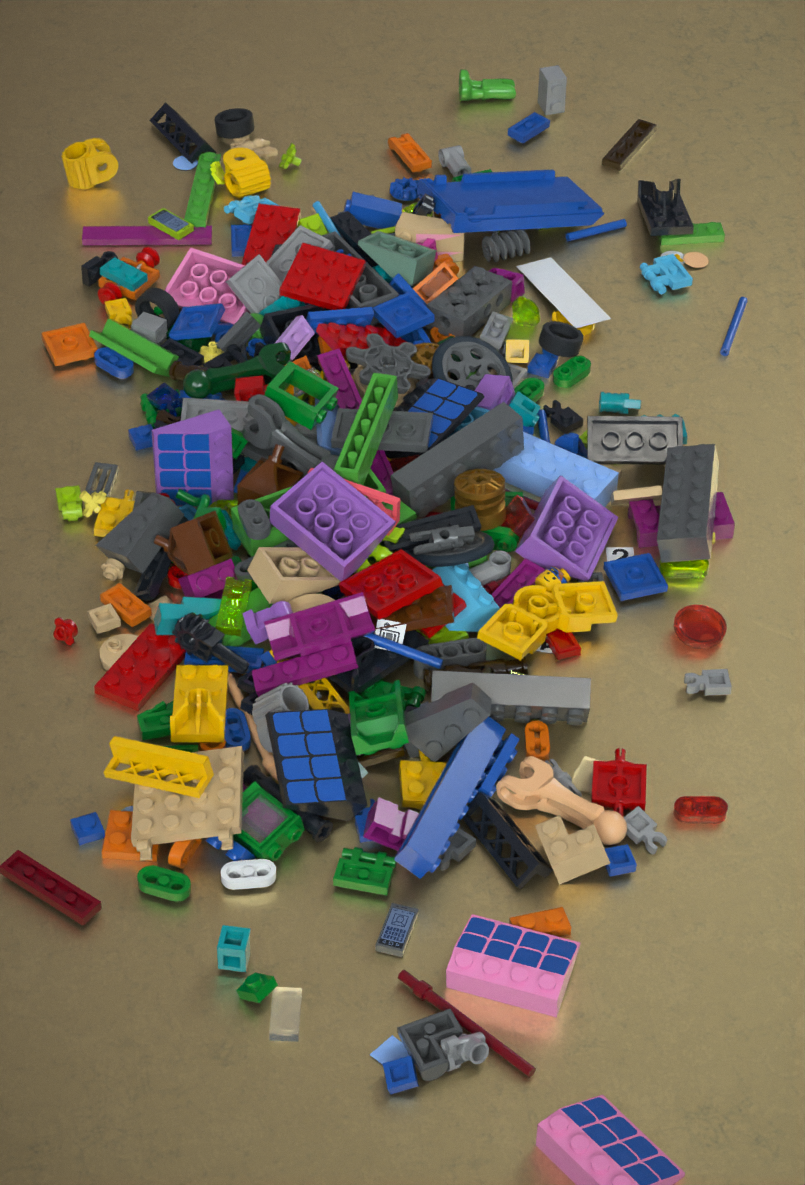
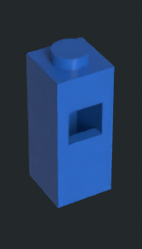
(373, 210)

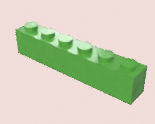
(368, 428)

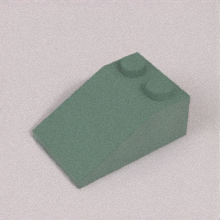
(399, 256)

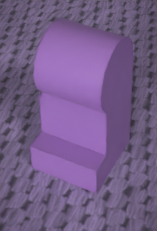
(255, 621)

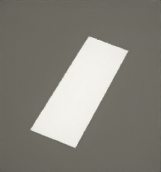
(563, 292)

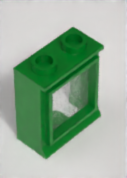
(266, 824)

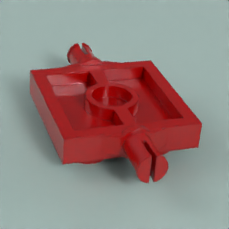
(619, 783)

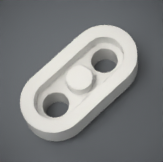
(248, 874)

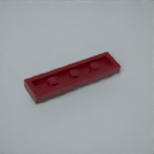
(50, 887)

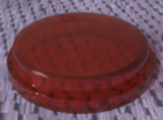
(700, 626)

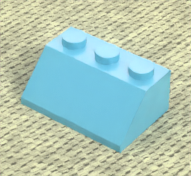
(478, 602)

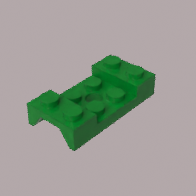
(378, 721)

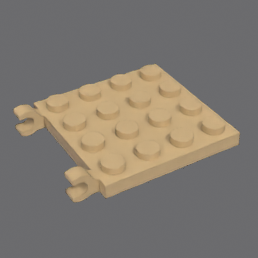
(175, 817)

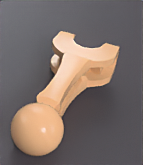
(545, 793)

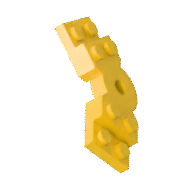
(535, 612)

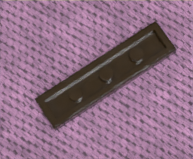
(629, 144)

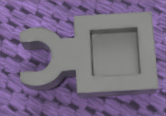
(711, 681)
(642, 828)

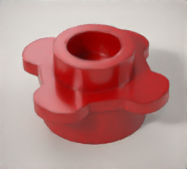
(65, 630)

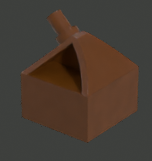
(267, 477)
(196, 544)

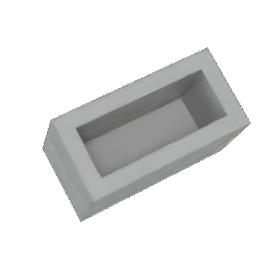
(552, 90)

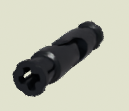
(312, 823)

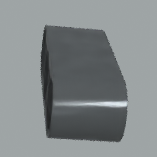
(453, 652)

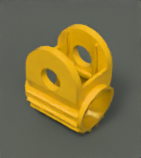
(83, 163)
(250, 173)

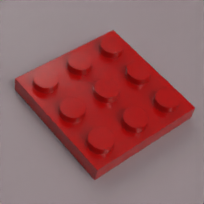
(322, 277)
(392, 583)

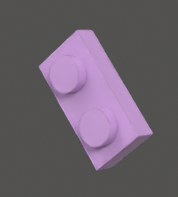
(296, 335)

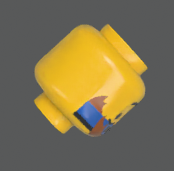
(551, 577)

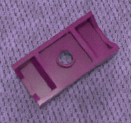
(647, 516)

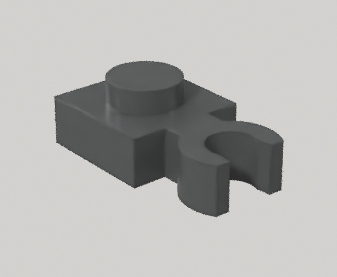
(459, 847)

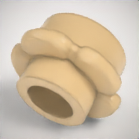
(113, 569)

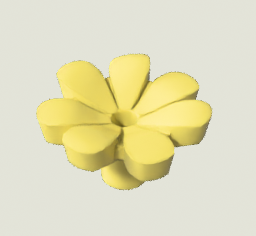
(210, 352)
(92, 502)

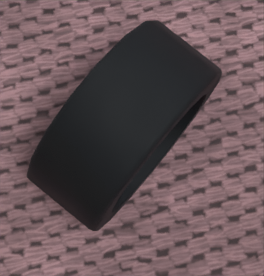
(234, 123)
(162, 300)
(561, 339)

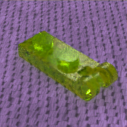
(232, 605)

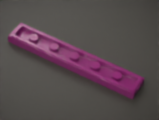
(142, 236)

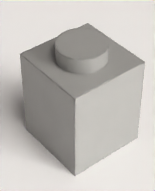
(151, 327)

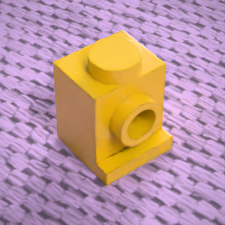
(517, 351)

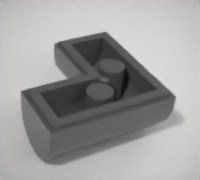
(423, 1041)

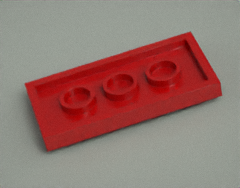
(270, 227)
(350, 335)
(141, 669)

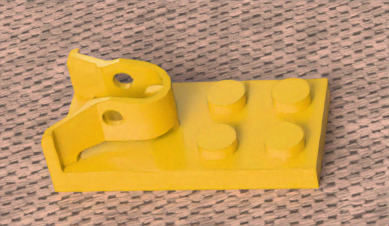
(199, 703)

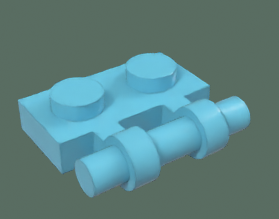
(246, 208)
(671, 274)

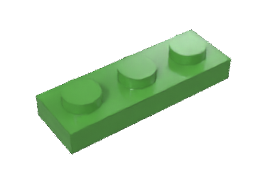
(702, 233)

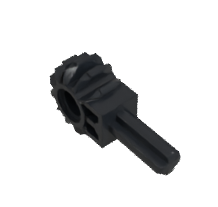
(206, 641)

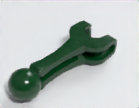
(268, 364)

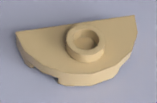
(114, 648)

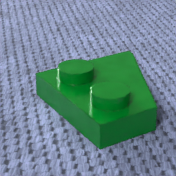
(155, 722)

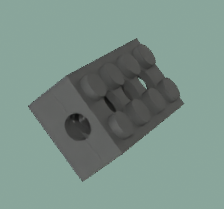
(469, 302)

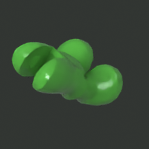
(485, 89)

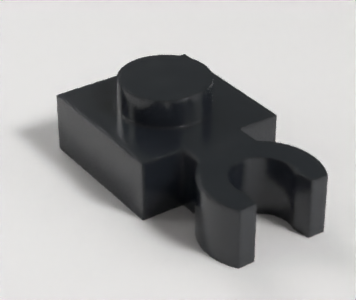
(563, 419)

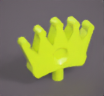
(217, 172)

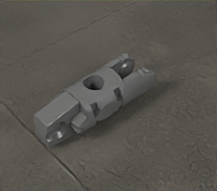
(442, 538)

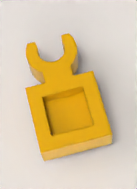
(119, 311)

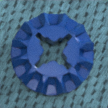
(410, 189)

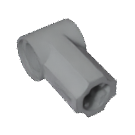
(454, 159)
(494, 569)

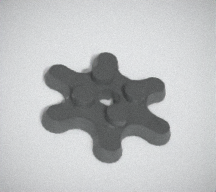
(396, 361)

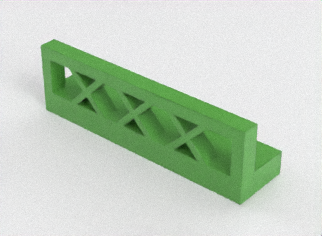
(135, 347)

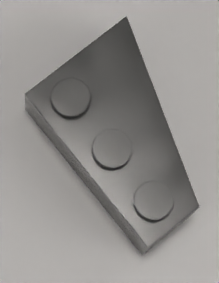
(134, 536)
(445, 722)

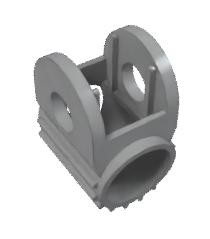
(282, 698)

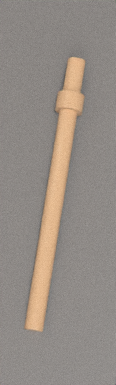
(268, 759)

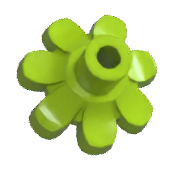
(289, 157)

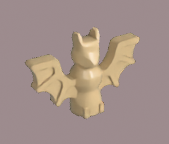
(258, 145)

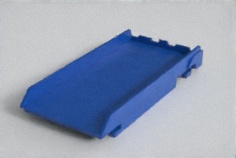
(510, 201)

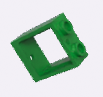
(309, 383)

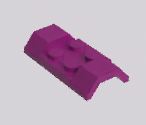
(319, 627)

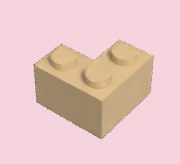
(572, 853)

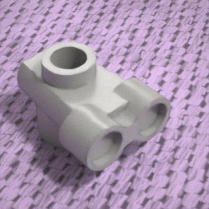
(464, 1048)

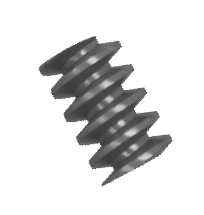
(505, 244)

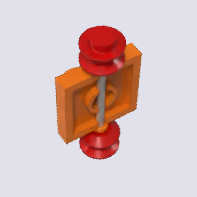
(145, 261)

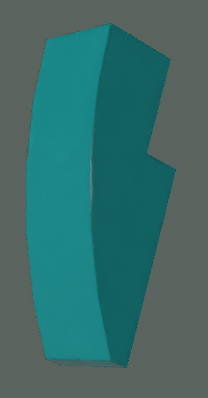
(168, 614)

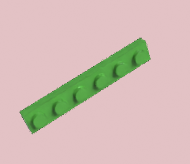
(202, 191)

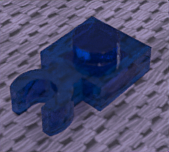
(165, 398)

